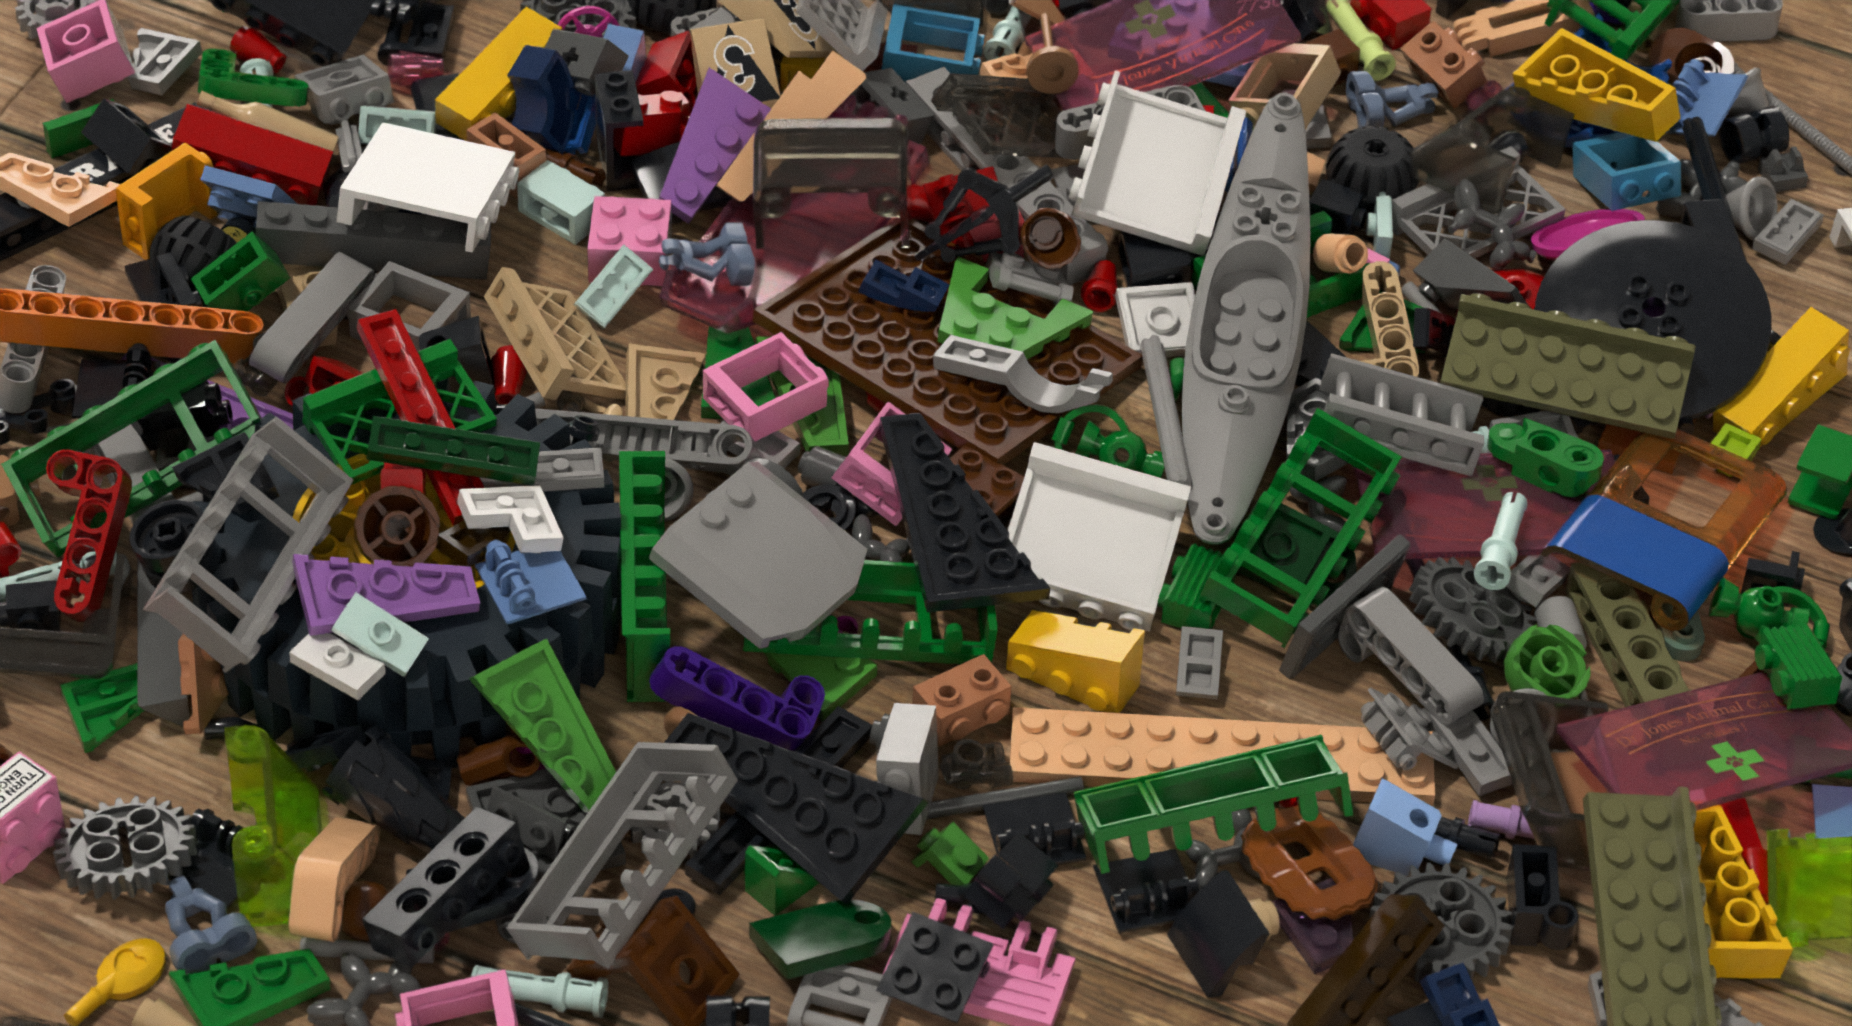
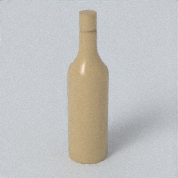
(270, 119)

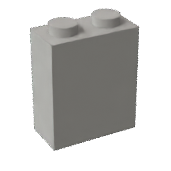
(910, 755)

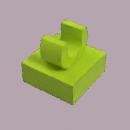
(1737, 442)

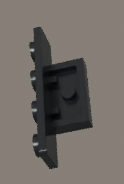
(167, 286)

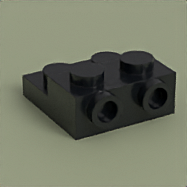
(205, 405)

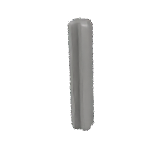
(348, 145)

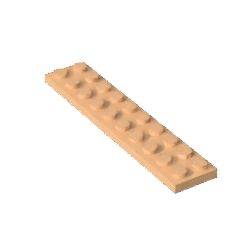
(1125, 746)

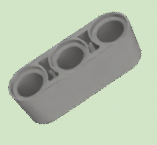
(1731, 18)

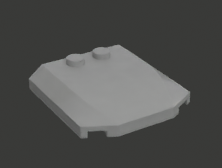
(762, 557)

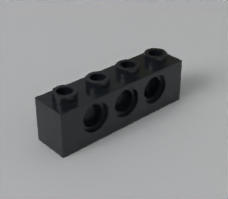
(444, 886)

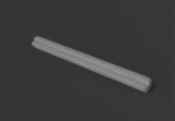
(1165, 411)

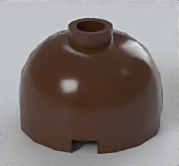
(397, 526)

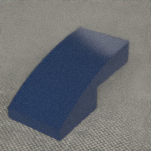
(892, 287)
(1456, 998)

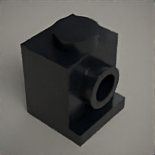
(31, 607)

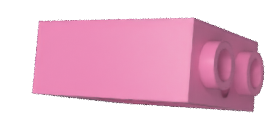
(726, 377)
(870, 479)
(459, 1000)

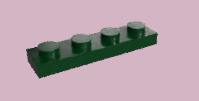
(453, 450)

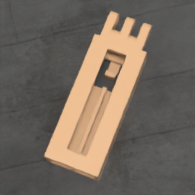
(1512, 26)

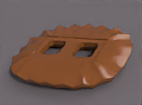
(1329, 852)

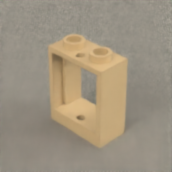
(1314, 67)

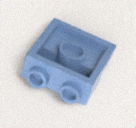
(239, 195)

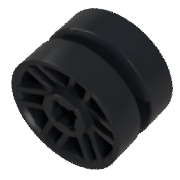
(160, 536)

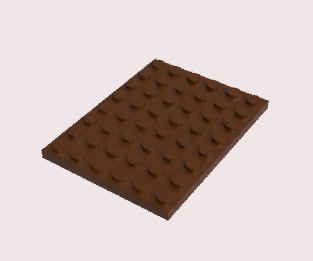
(893, 347)

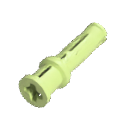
(1372, 55)

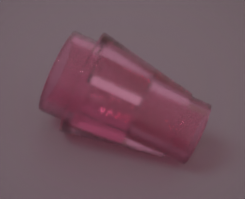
(408, 67)

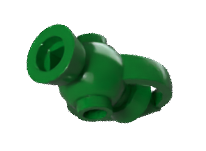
(1106, 447)
(1764, 608)

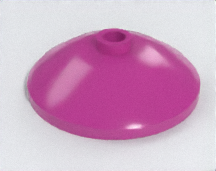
(1558, 236)

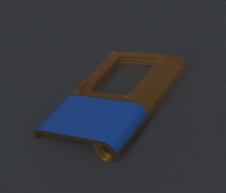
(1656, 549)

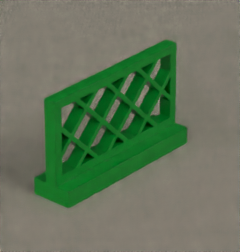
(351, 398)

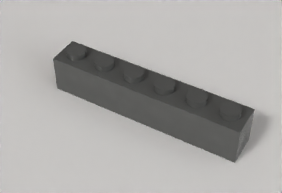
(416, 241)

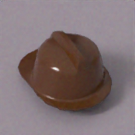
(1683, 45)

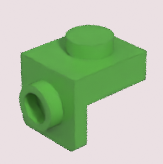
(951, 854)

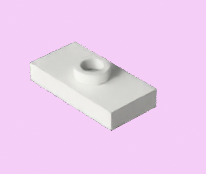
(337, 663)

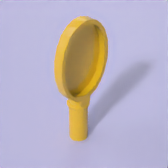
(121, 975)

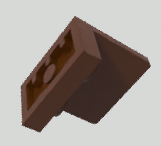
(993, 480)

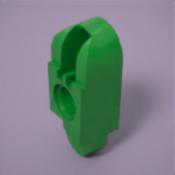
(1547, 456)

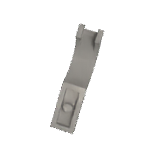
(1012, 369)

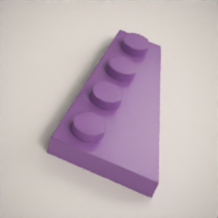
(713, 138)
(402, 591)

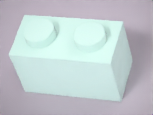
(558, 201)

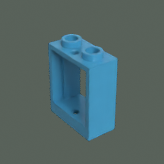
(932, 29)
(1623, 167)

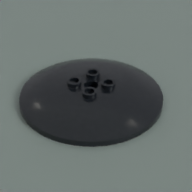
(1696, 280)

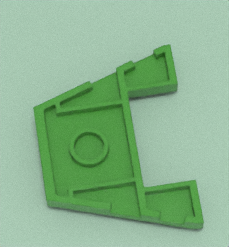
(993, 322)

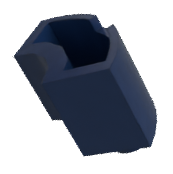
(542, 97)

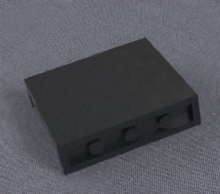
(311, 26)

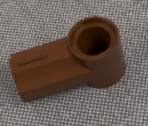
(496, 761)

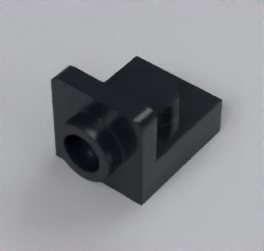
(1765, 573)

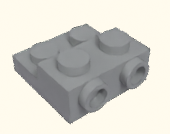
(344, 86)

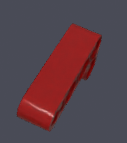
(82, 537)

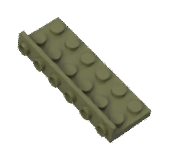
(1568, 365)
(1650, 910)

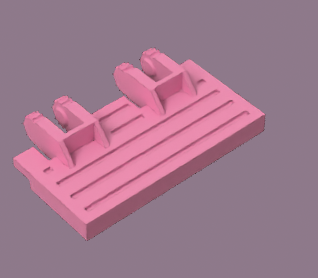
(1017, 986)

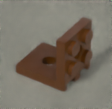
(654, 957)

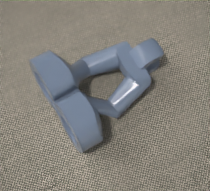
(1370, 100)
(733, 249)
(197, 949)

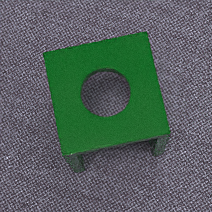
(1824, 474)

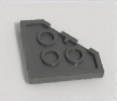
(1300, 411)

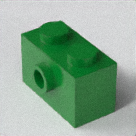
(241, 276)

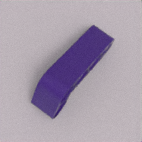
(735, 702)

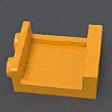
(161, 194)

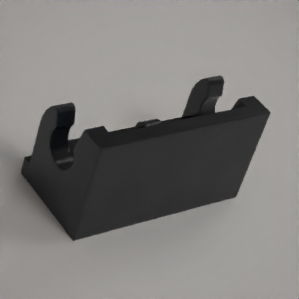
(125, 137)

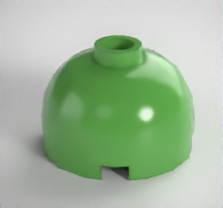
(1547, 661)

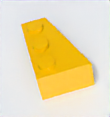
(1077, 659)

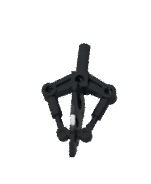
(1000, 201)

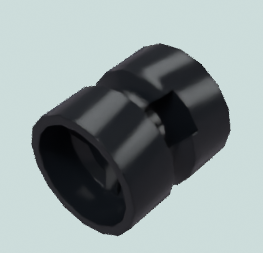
(1754, 135)
(725, 1011)

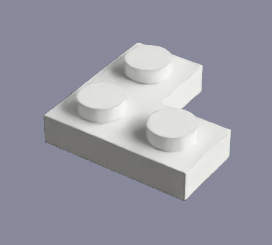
(517, 507)

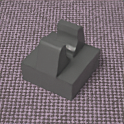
(1784, 170)

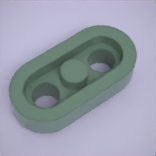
(1680, 646)

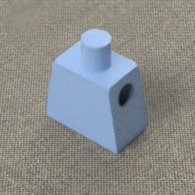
(1401, 831)

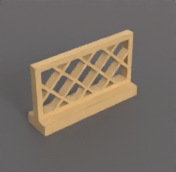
(529, 328)

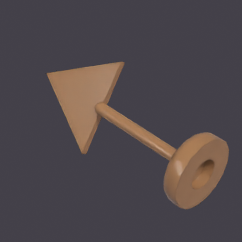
(1051, 67)

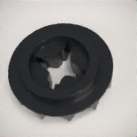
(834, 498)

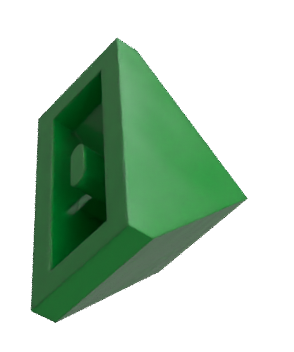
(775, 878)

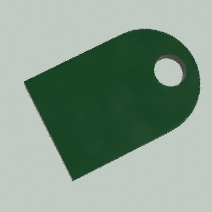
(1297, 548)
(822, 936)

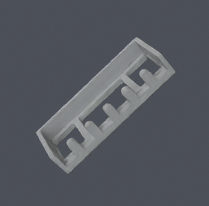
(259, 616)
(559, 893)

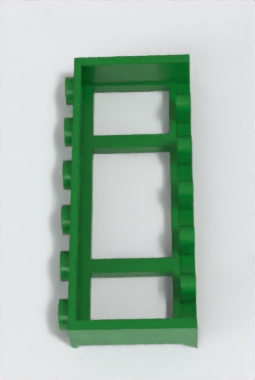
(107, 419)
(1349, 446)
(642, 580)
(892, 584)
(1210, 790)

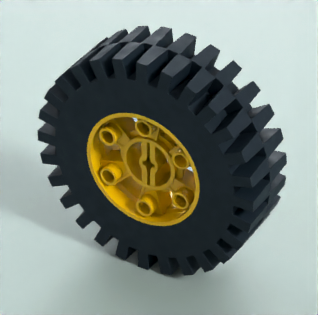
(435, 697)

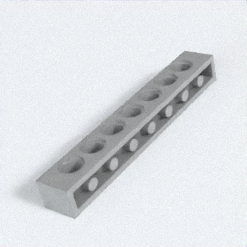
(965, 153)

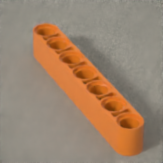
(121, 323)

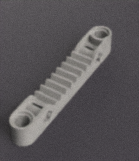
(686, 442)

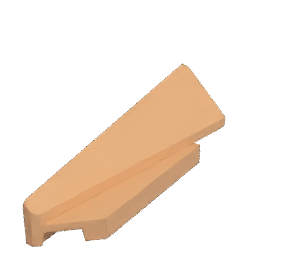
(801, 100)

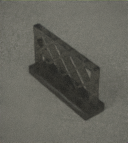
(1006, 105)

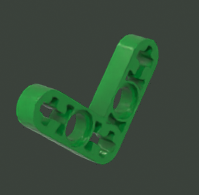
(219, 79)

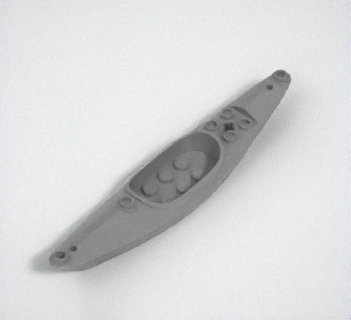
(1248, 323)

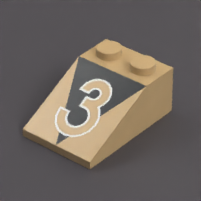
(783, 25)
(739, 54)

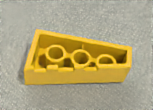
(484, 83)
(1599, 87)
(1793, 376)
(1741, 924)

